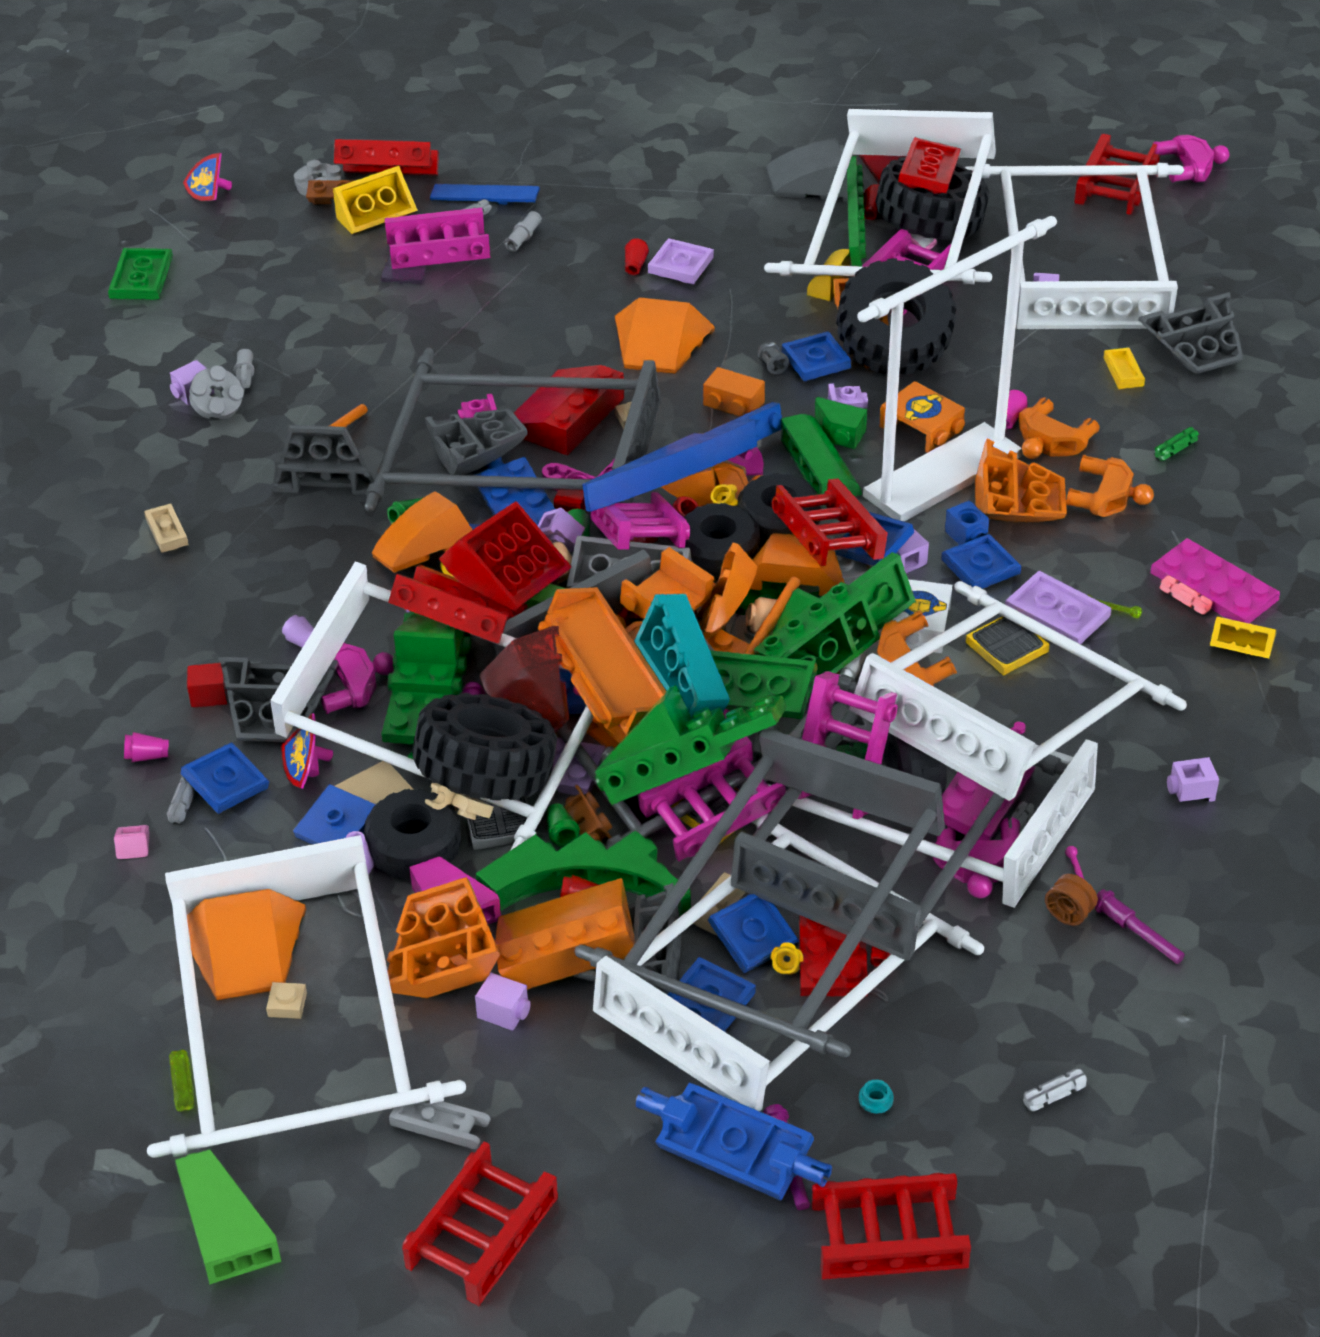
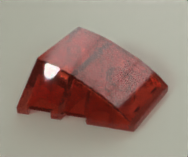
(530, 676)

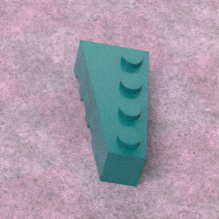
(680, 654)

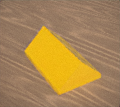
(371, 199)

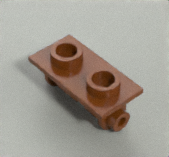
(322, 190)
(583, 808)

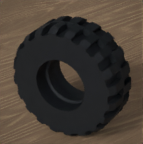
(927, 212)
(871, 339)
(484, 746)

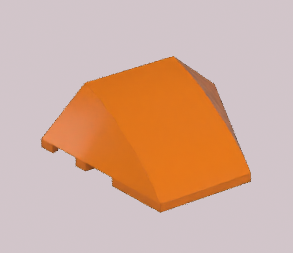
(660, 333)
(1017, 491)
(421, 530)
(786, 558)
(729, 591)
(244, 941)
(441, 942)

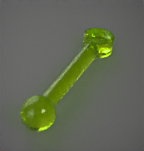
(1134, 611)

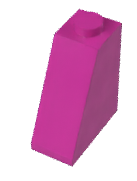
(439, 872)

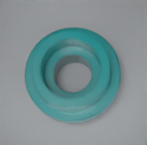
(876, 1089)

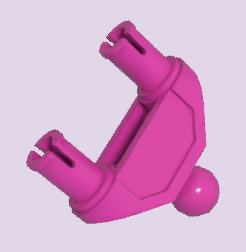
(1194, 155)
(357, 677)
(986, 850)

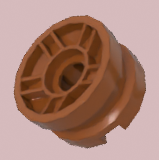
(1071, 899)

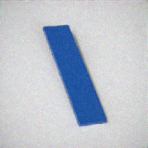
(492, 193)

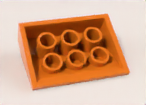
(541, 939)

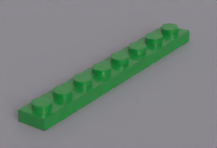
(856, 211)

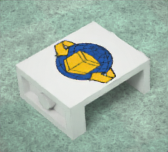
(934, 602)

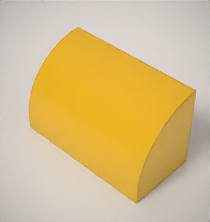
(822, 285)
(1243, 637)

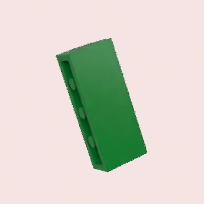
(815, 453)

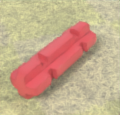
(1186, 595)

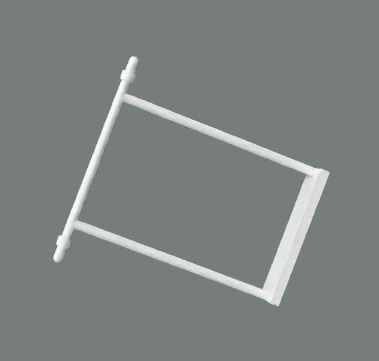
(891, 135)
(1091, 302)
(955, 463)
(317, 657)
(966, 737)
(1031, 846)
(299, 875)
(699, 1045)

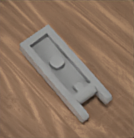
(440, 1121)

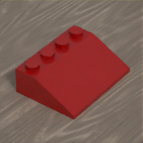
(565, 416)
(506, 558)

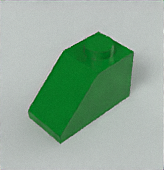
(841, 422)

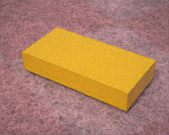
(1124, 368)

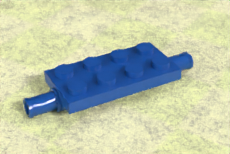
(533, 501)
(734, 1140)

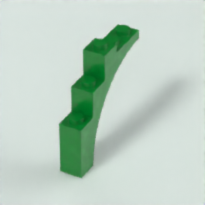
(539, 868)

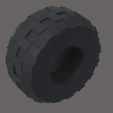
(758, 496)
(715, 529)
(911, 760)
(409, 832)

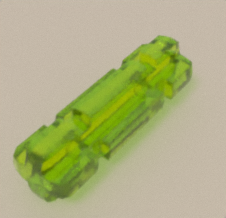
(181, 1080)

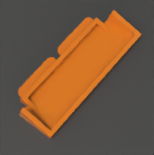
(602, 658)

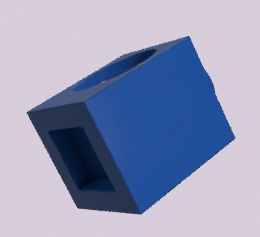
(966, 522)

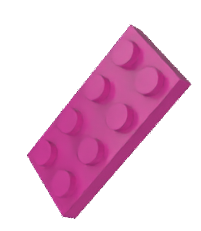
(1231, 589)
(966, 799)

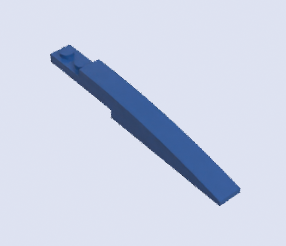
(682, 458)

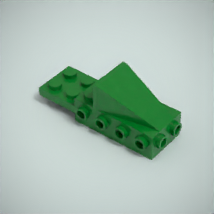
(843, 620)
(425, 667)
(673, 743)

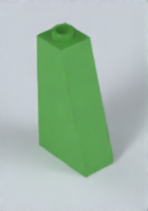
(225, 1223)

